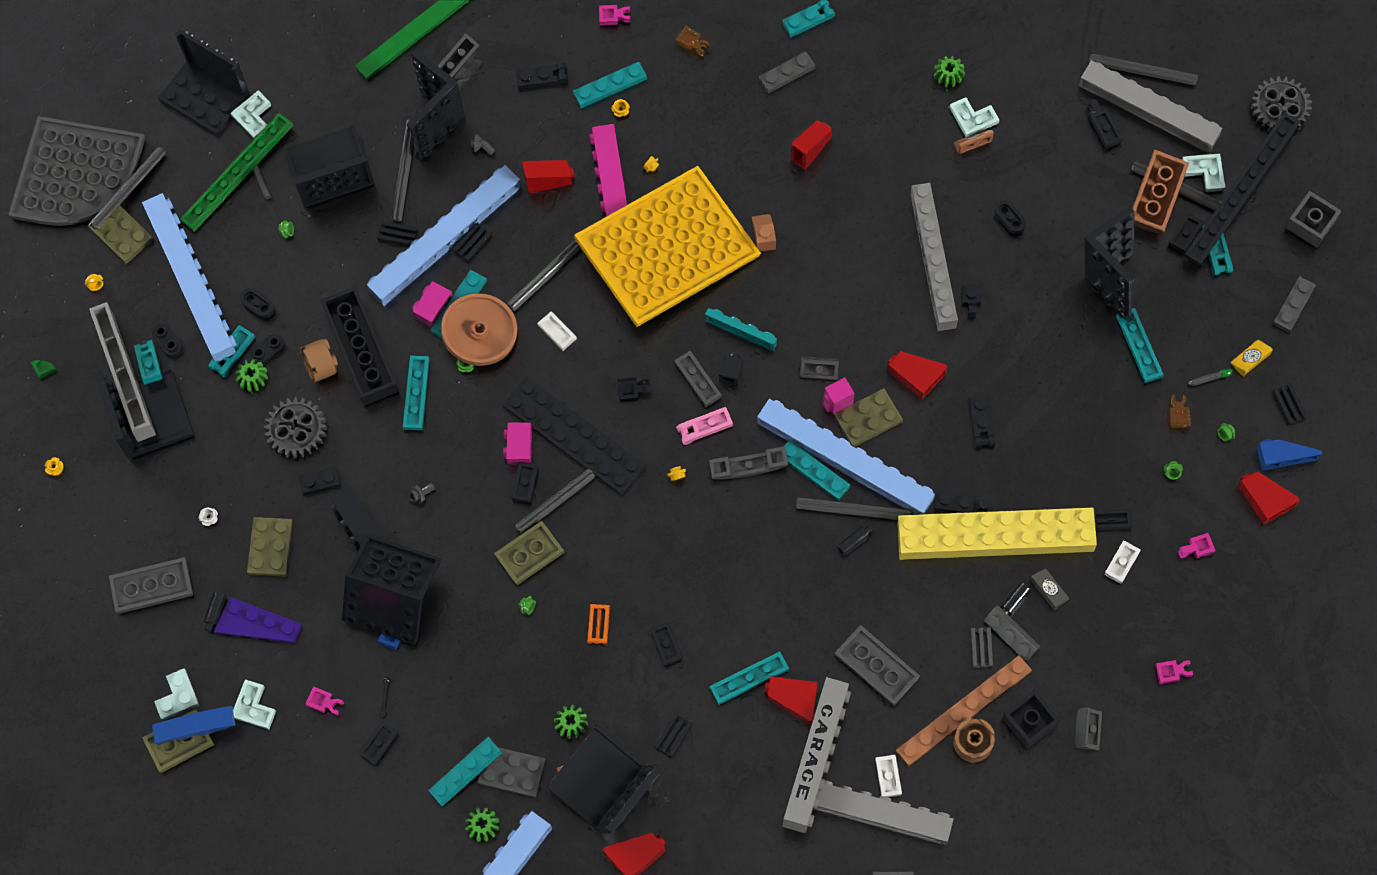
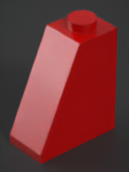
(810, 143)
(547, 175)
(916, 372)
(1266, 496)
(793, 696)
(635, 854)

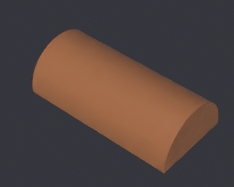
(1158, 191)

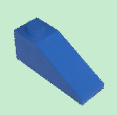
(1283, 453)

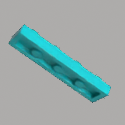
(609, 85)
(471, 285)
(740, 329)
(1141, 348)
(416, 393)
(815, 471)
(749, 678)
(465, 771)

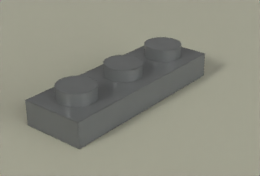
(786, 72)
(1294, 304)
(698, 379)
(1011, 633)

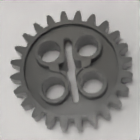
(1281, 103)
(300, 412)

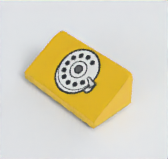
(1251, 357)

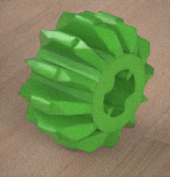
(944, 66)
(251, 368)
(570, 729)
(476, 830)

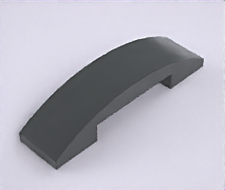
(749, 465)

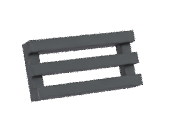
(980, 631)

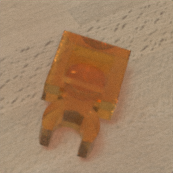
(691, 39)
(1179, 414)

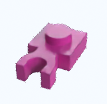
(610, 14)
(1171, 672)
(321, 700)

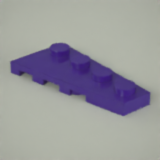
(251, 621)

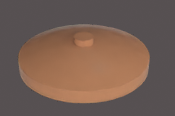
(479, 329)

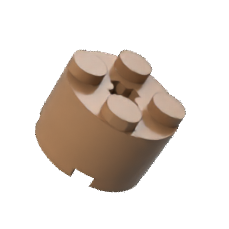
(318, 360)
(974, 729)

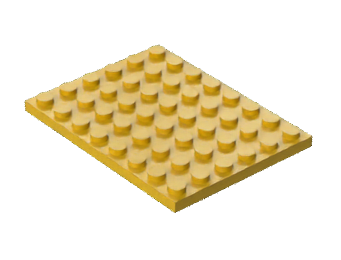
(667, 246)

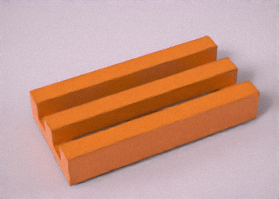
(597, 640)

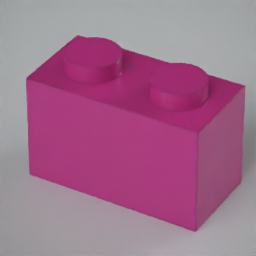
(431, 304)
(838, 396)
(518, 443)

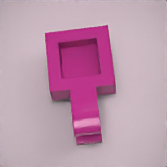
(1199, 546)

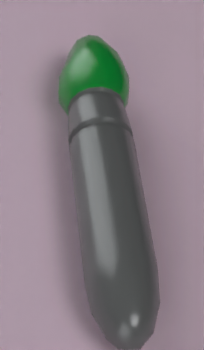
(1210, 377)

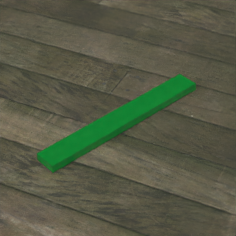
(408, 36)
(236, 172)

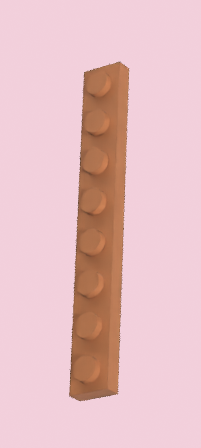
(963, 710)

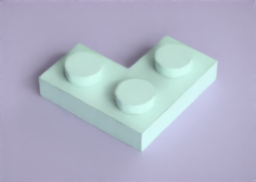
(248, 114)
(971, 121)
(1208, 166)
(181, 699)
(248, 708)

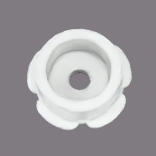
(203, 516)

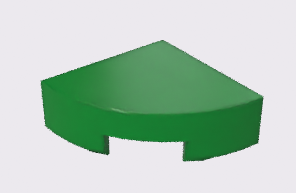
(43, 368)

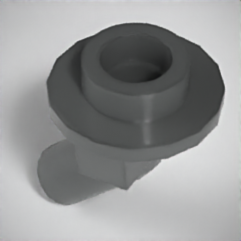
(477, 143)
(416, 494)

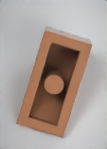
(764, 232)

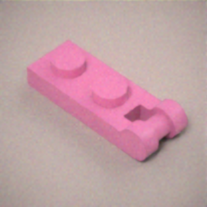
(705, 425)

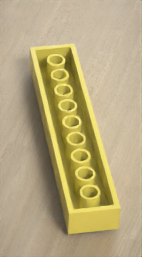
(996, 533)

